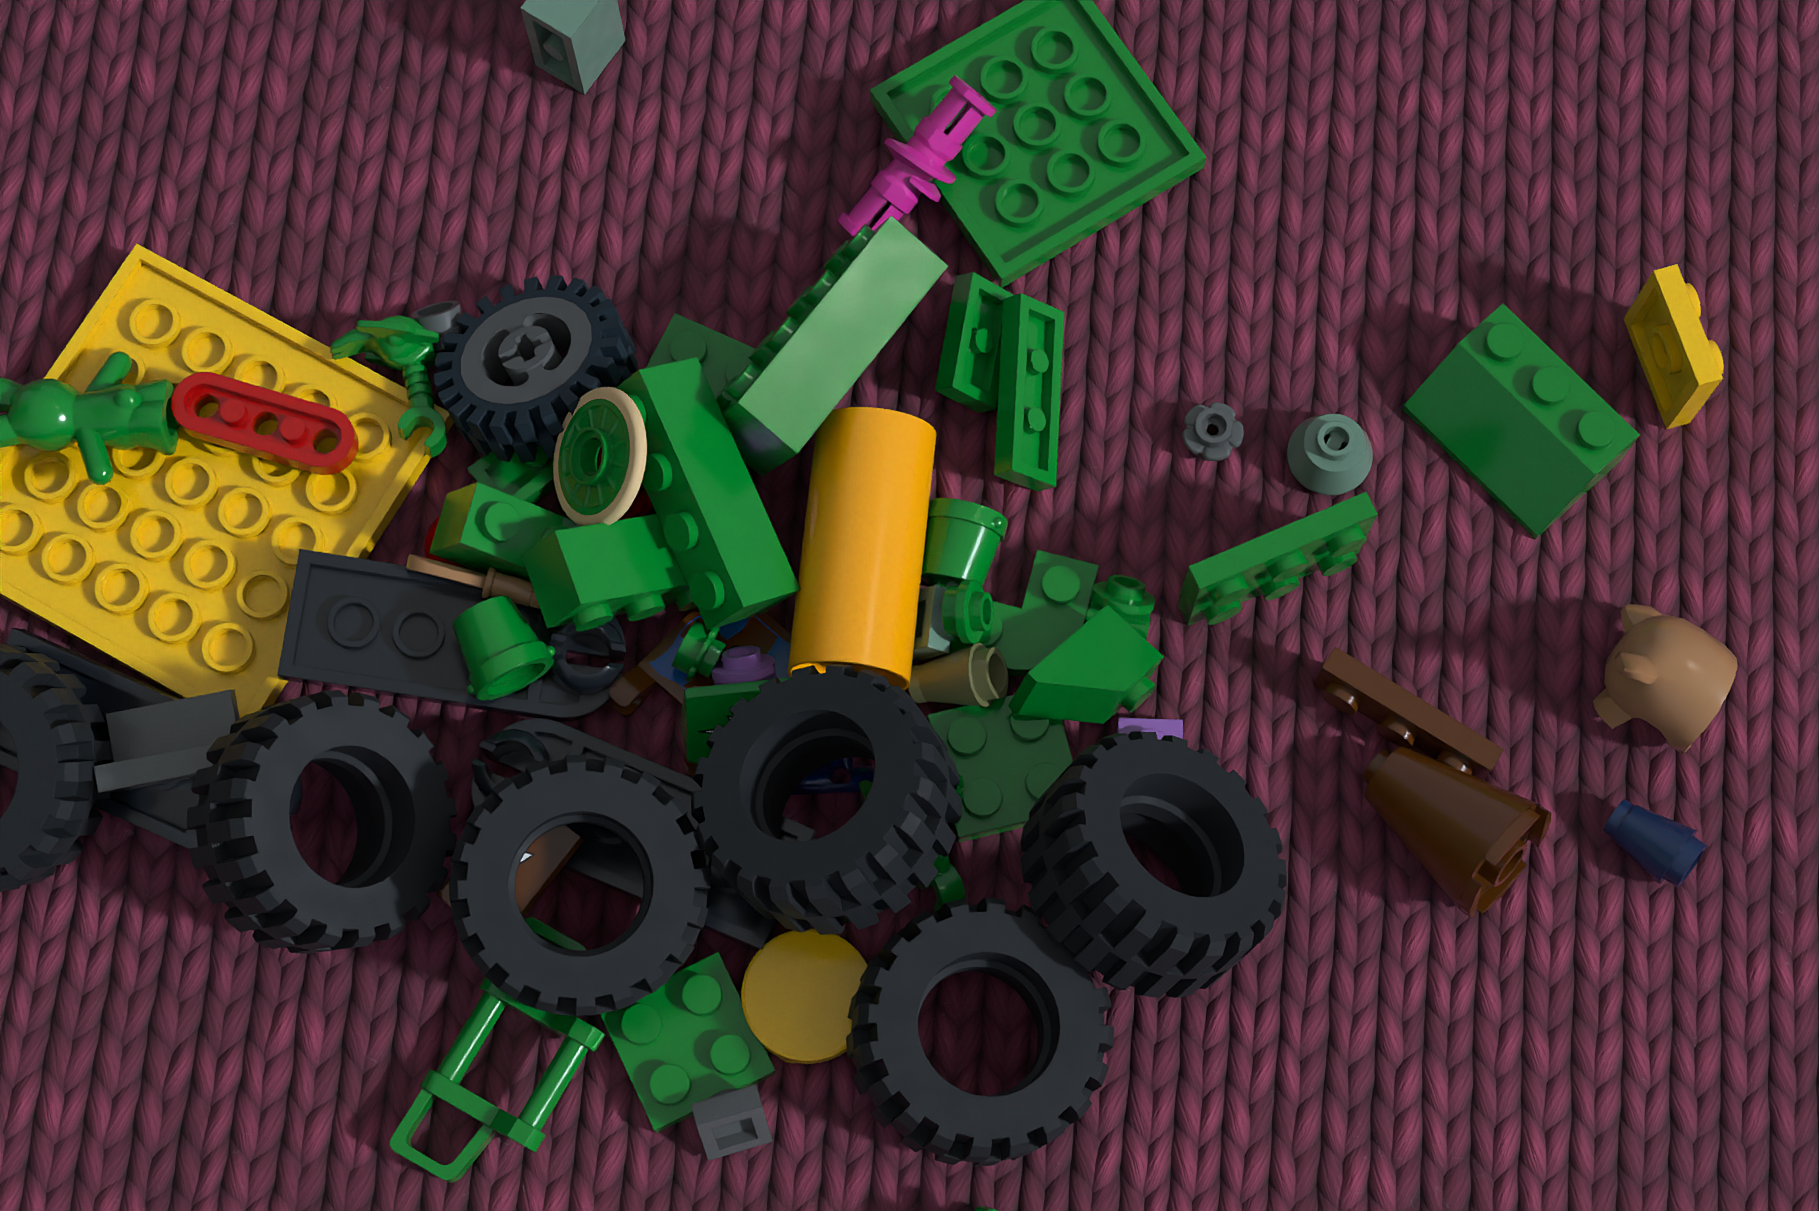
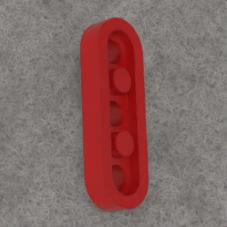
(247, 406)

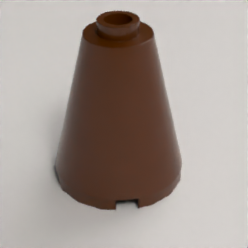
(1455, 824)

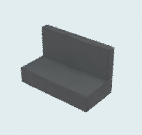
(164, 740)

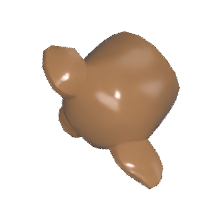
(1665, 675)

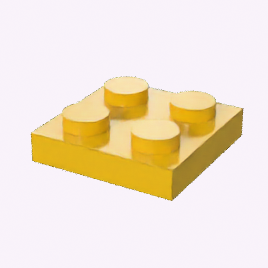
(1673, 347)

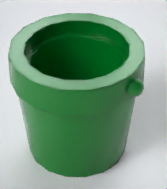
(960, 541)
(500, 648)

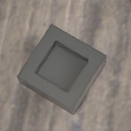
(731, 1122)

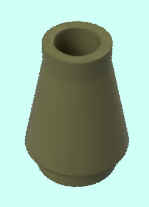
(962, 677)

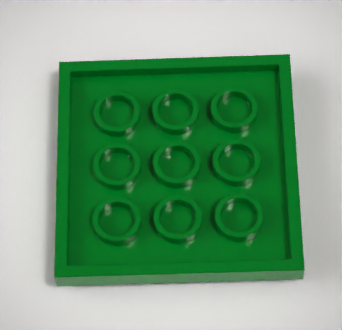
(1071, 137)

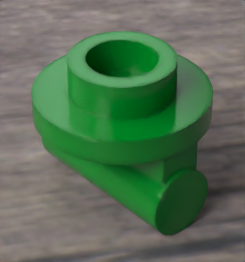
(1126, 598)

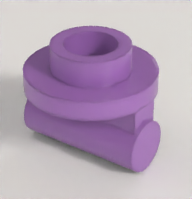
(743, 665)

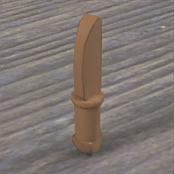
(492, 583)

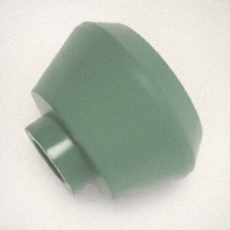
(1323, 465)

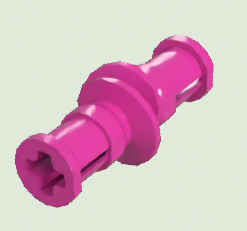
(920, 159)

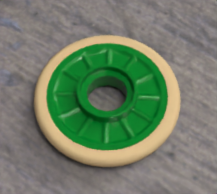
(605, 419)

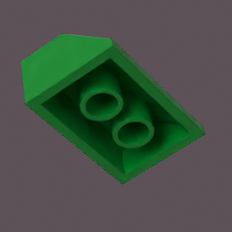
(1520, 421)

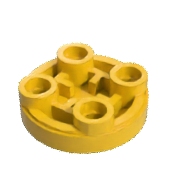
(801, 995)

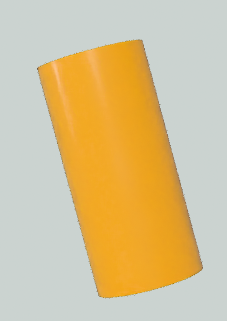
(864, 543)

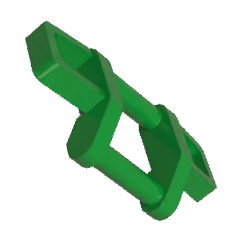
(445, 1081)

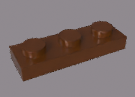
(1404, 716)

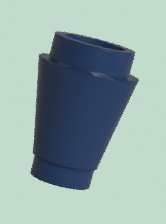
(1655, 842)

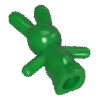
(108, 414)

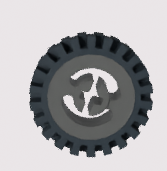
(522, 343)

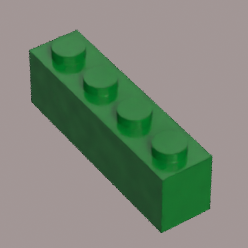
(707, 497)

